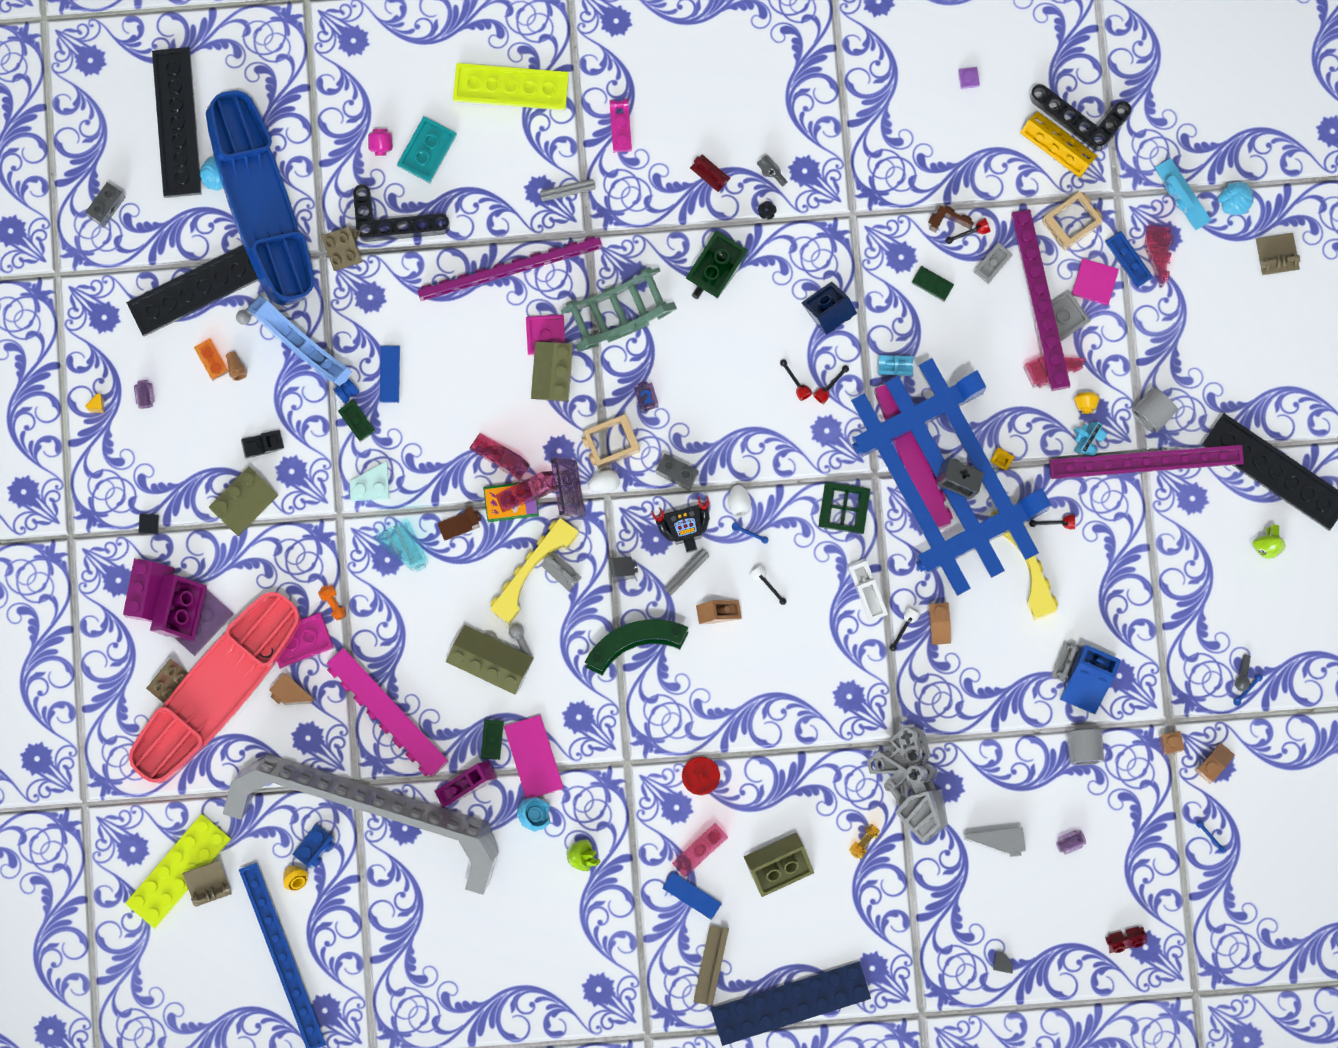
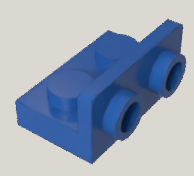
(314, 846)

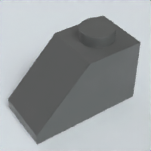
(622, 568)

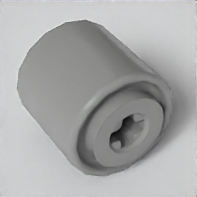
(1154, 410)
(1085, 746)

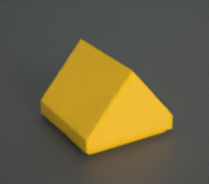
(96, 404)
(1002, 459)

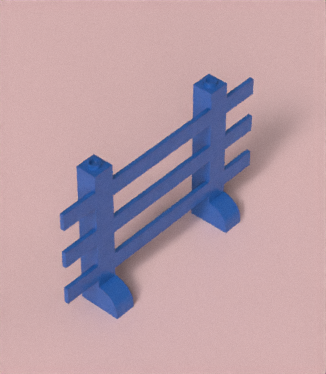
(914, 419)

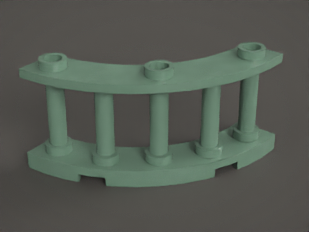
(625, 326)

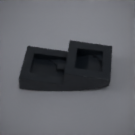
(262, 444)

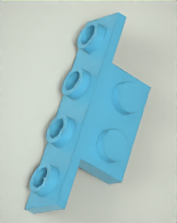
(1183, 194)

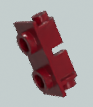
(709, 173)
(1118, 943)

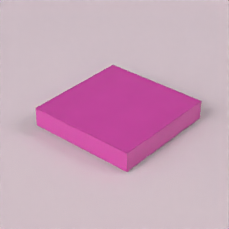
(1095, 282)
(544, 329)

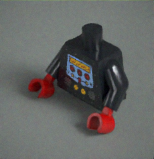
(684, 524)

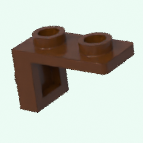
(936, 219)
(460, 524)

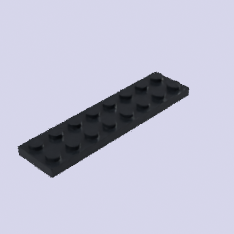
(176, 122)
(192, 291)
(1278, 472)

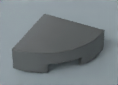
(1002, 963)

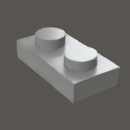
(993, 263)

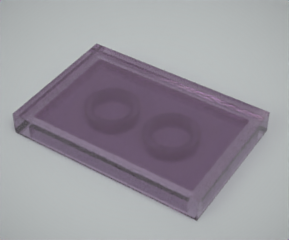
(567, 487)
(212, 619)

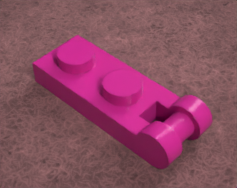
(620, 126)

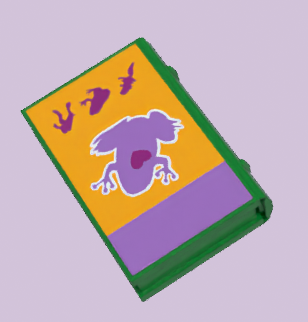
(494, 510)

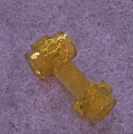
(858, 849)

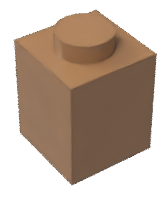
(1171, 743)

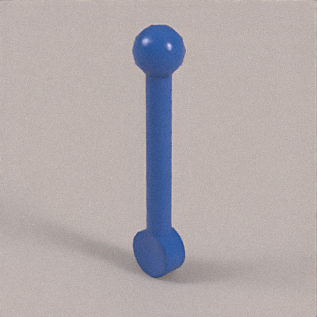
(735, 527)
(1237, 701)
(1200, 824)

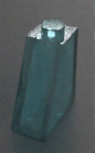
(403, 545)

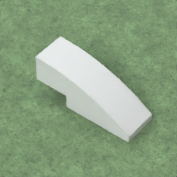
(867, 589)

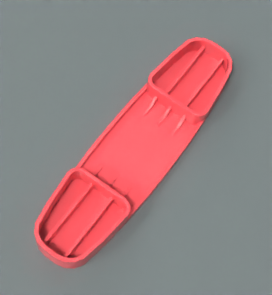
(215, 688)

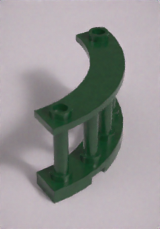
(632, 636)

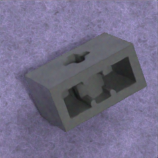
(105, 204)
(677, 472)
(960, 478)

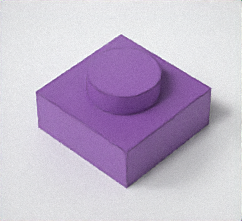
(968, 78)

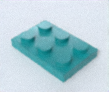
(426, 149)

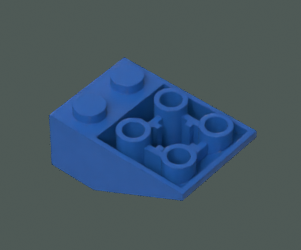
(1089, 678)

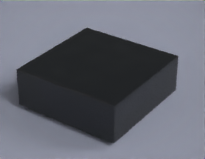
(148, 524)

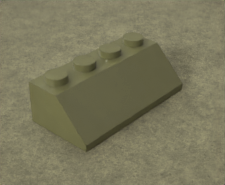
(490, 659)

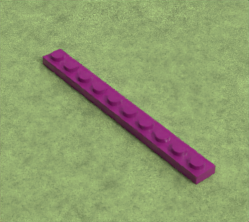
(517, 266)
(1040, 300)
(1146, 462)

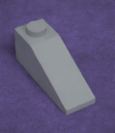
(1003, 841)

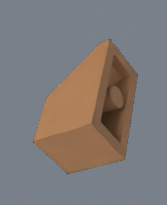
(718, 611)
(939, 623)
(289, 692)
(1215, 763)

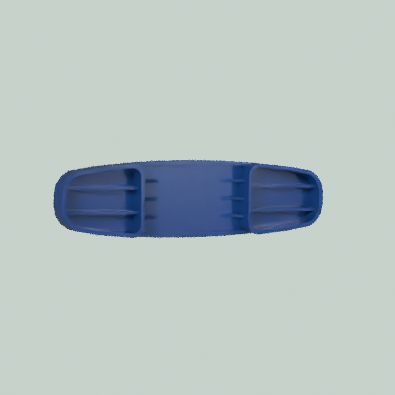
(258, 198)

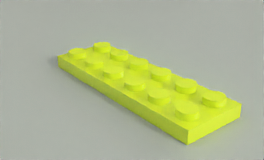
(510, 86)
(166, 883)

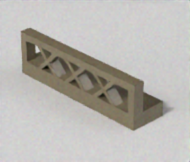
(711, 965)

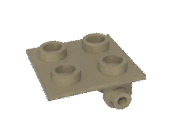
(342, 248)
(1277, 254)
(167, 680)
(206, 883)

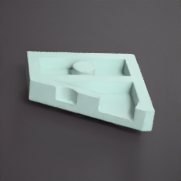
(371, 484)

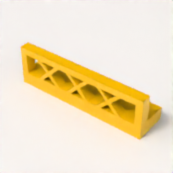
(1057, 145)

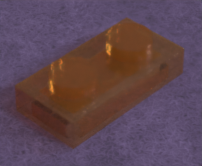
(211, 359)

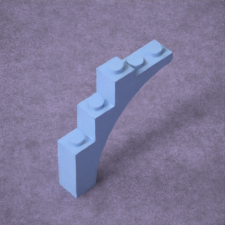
(298, 342)

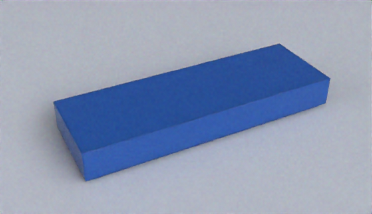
(1129, 259)
(389, 374)
(692, 896)

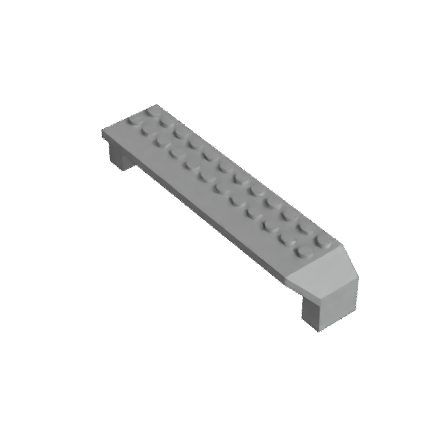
(472, 833)

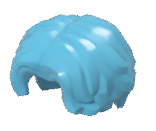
(210, 175)
(1236, 198)
(534, 814)

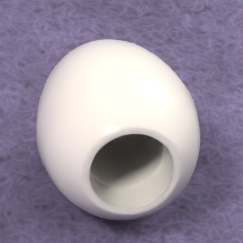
(604, 482)
(739, 501)

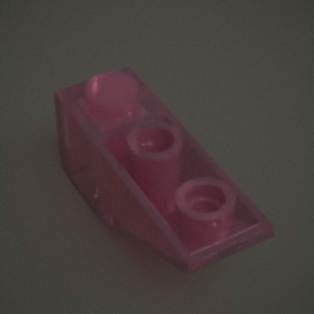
(1157, 247)
(1037, 371)
(500, 456)
(526, 491)
(700, 850)

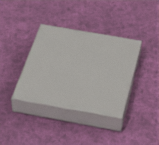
(1068, 315)

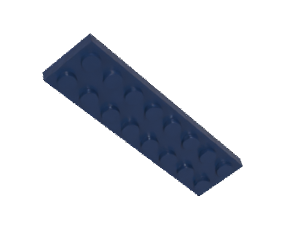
(790, 1003)

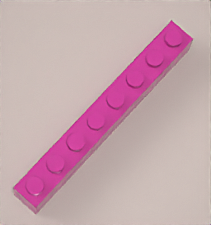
(916, 464)
(387, 712)

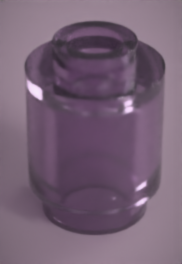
(144, 394)
(1071, 842)

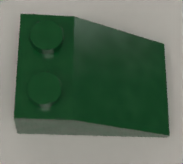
(717, 264)

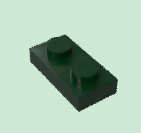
(932, 283)
(356, 421)
(492, 739)

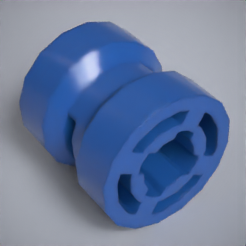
(346, 390)

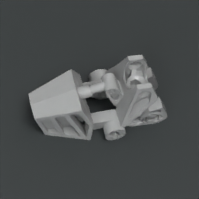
(926, 809)

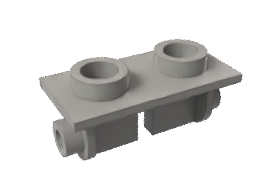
(561, 571)
(1065, 661)

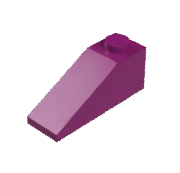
(466, 783)

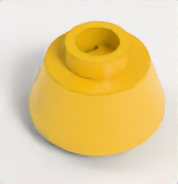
(1086, 402)
(294, 878)

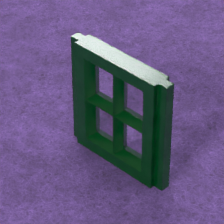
(827, 505)

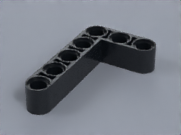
(1079, 119)
(393, 223)

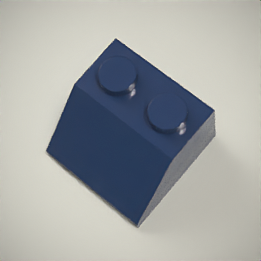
(829, 307)

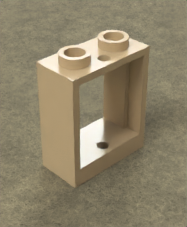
(1059, 234)
(594, 458)

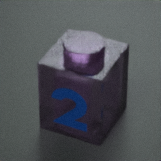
(646, 396)

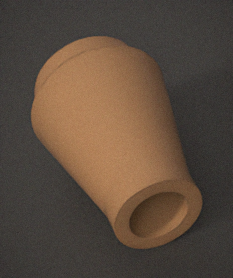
(236, 368)

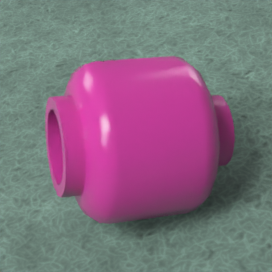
(380, 141)

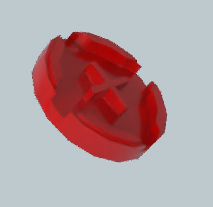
(700, 776)

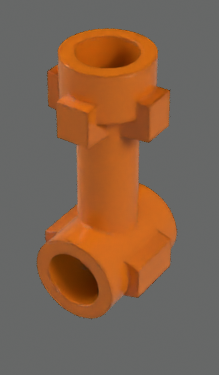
(327, 593)

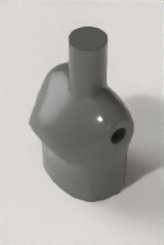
(771, 169)

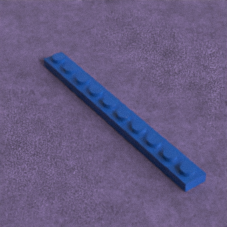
(282, 956)

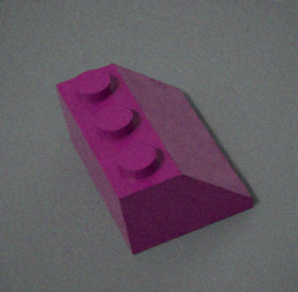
(144, 589)
(178, 607)

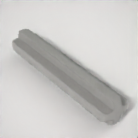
(567, 190)
(687, 571)

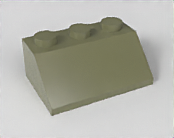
(552, 371)
(243, 501)
(779, 864)

